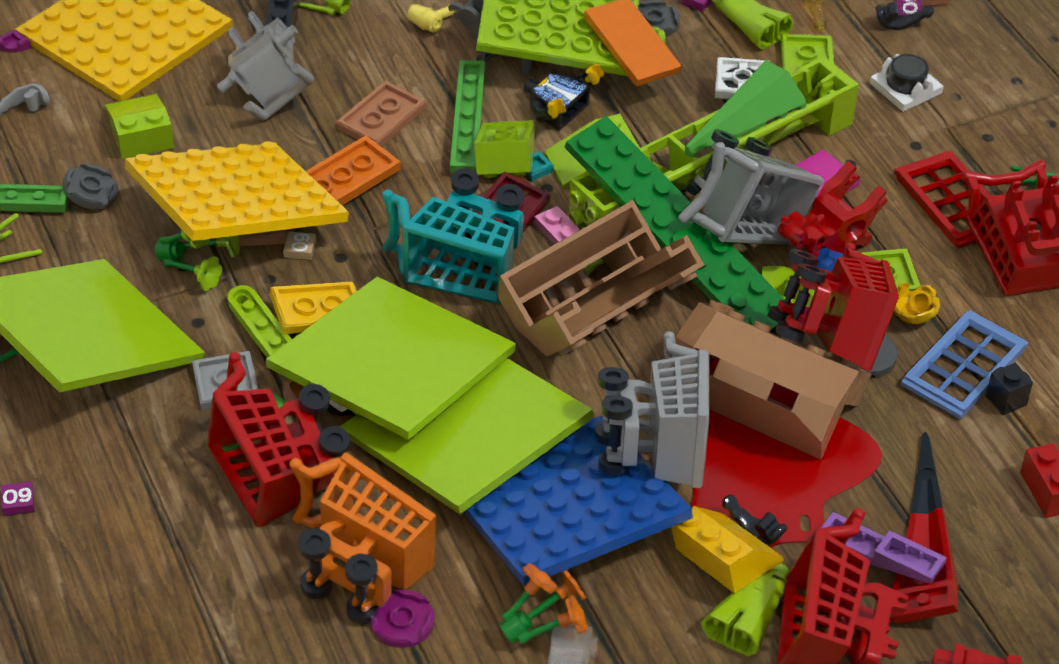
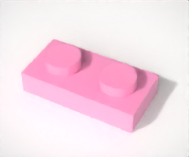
(555, 224)

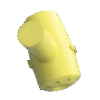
(427, 18)

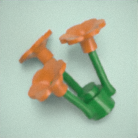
(517, 625)

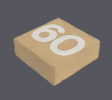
(299, 245)

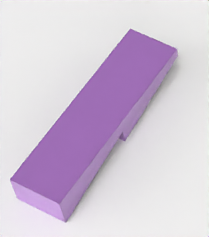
(893, 552)

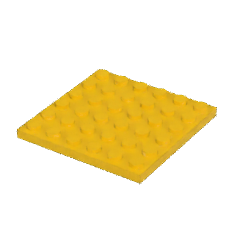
(123, 42)
(234, 190)

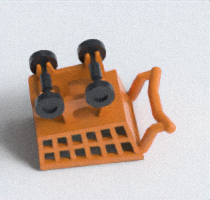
(366, 547)

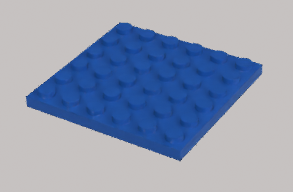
(572, 512)

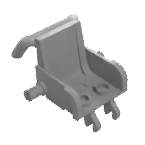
(266, 67)

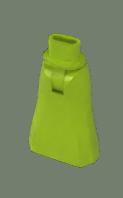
(757, 21)
(745, 616)

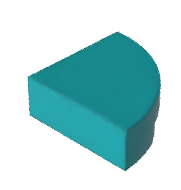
(541, 167)

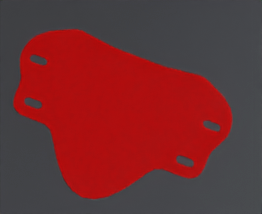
(778, 477)

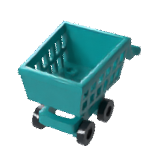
(443, 226)

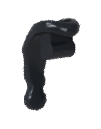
(890, 19)
(765, 529)

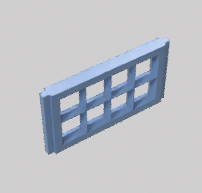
(936, 395)

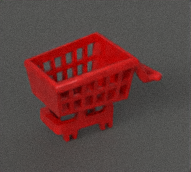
(1029, 250)
(838, 575)

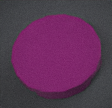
(404, 619)

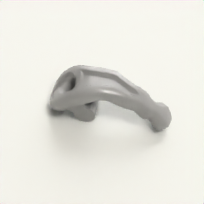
(32, 94)

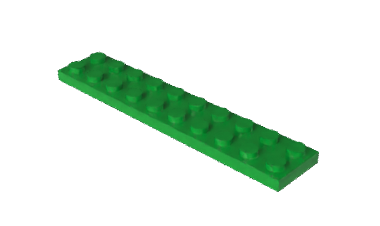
(631, 176)

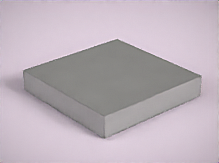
(213, 371)

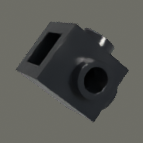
(1009, 388)

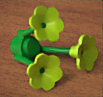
(171, 249)

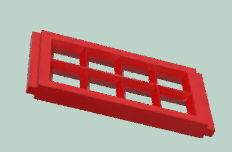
(928, 165)

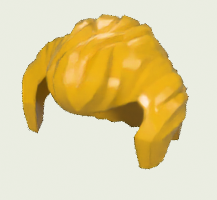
(916, 305)

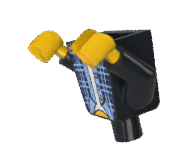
(560, 97)

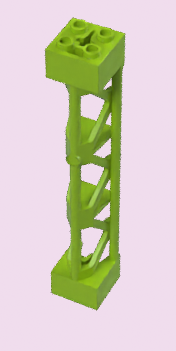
(829, 105)

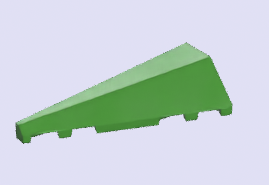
(762, 97)

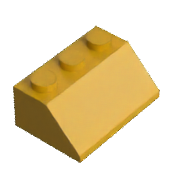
(723, 549)

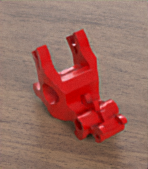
(831, 219)

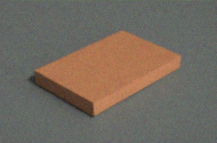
(381, 114)

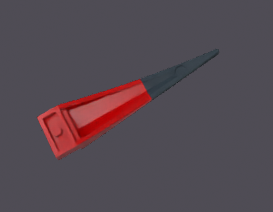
(928, 528)

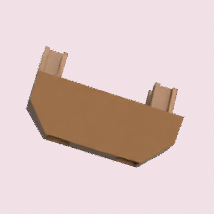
(558, 303)
(756, 360)

